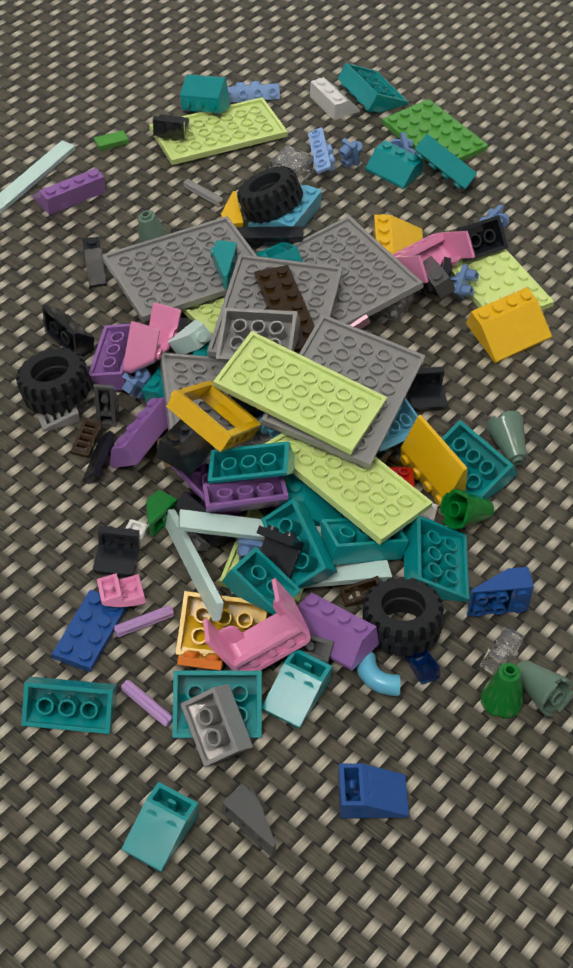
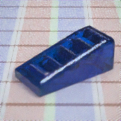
(426, 673)

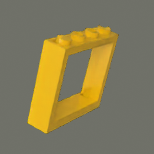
(182, 405)

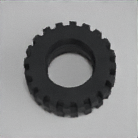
(270, 194)
(54, 381)
(409, 597)

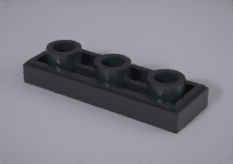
(99, 457)

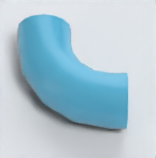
(376, 679)

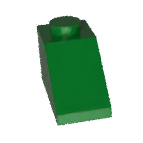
(157, 510)

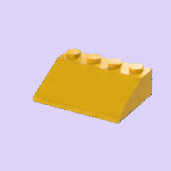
(395, 233)
(509, 325)
(432, 461)
(235, 613)

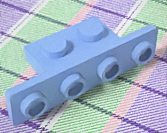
(242, 92)
(322, 151)

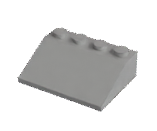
(274, 325)

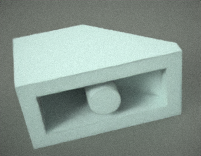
(190, 338)

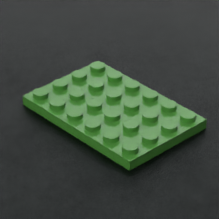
(432, 120)

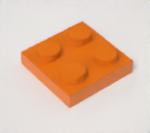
(194, 659)

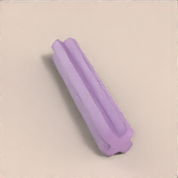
(143, 621)
(147, 703)

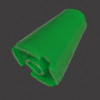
(464, 509)
(503, 692)

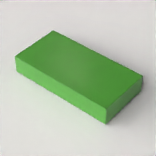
(111, 140)

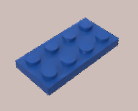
(88, 633)

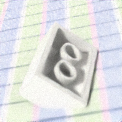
(331, 99)

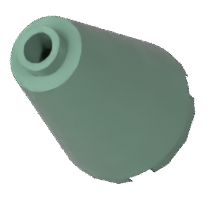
(150, 226)
(509, 435)
(546, 688)

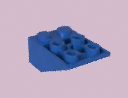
(502, 594)
(371, 792)

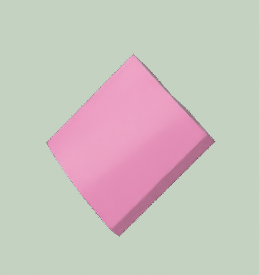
(121, 592)

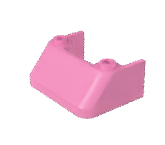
(438, 245)
(149, 342)
(263, 642)

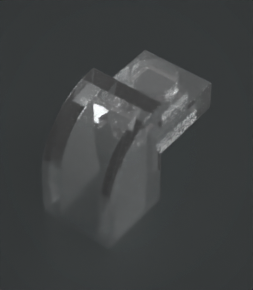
(503, 651)

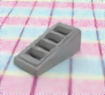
(70, 417)

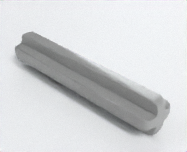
(203, 192)

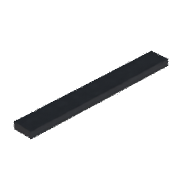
(268, 234)

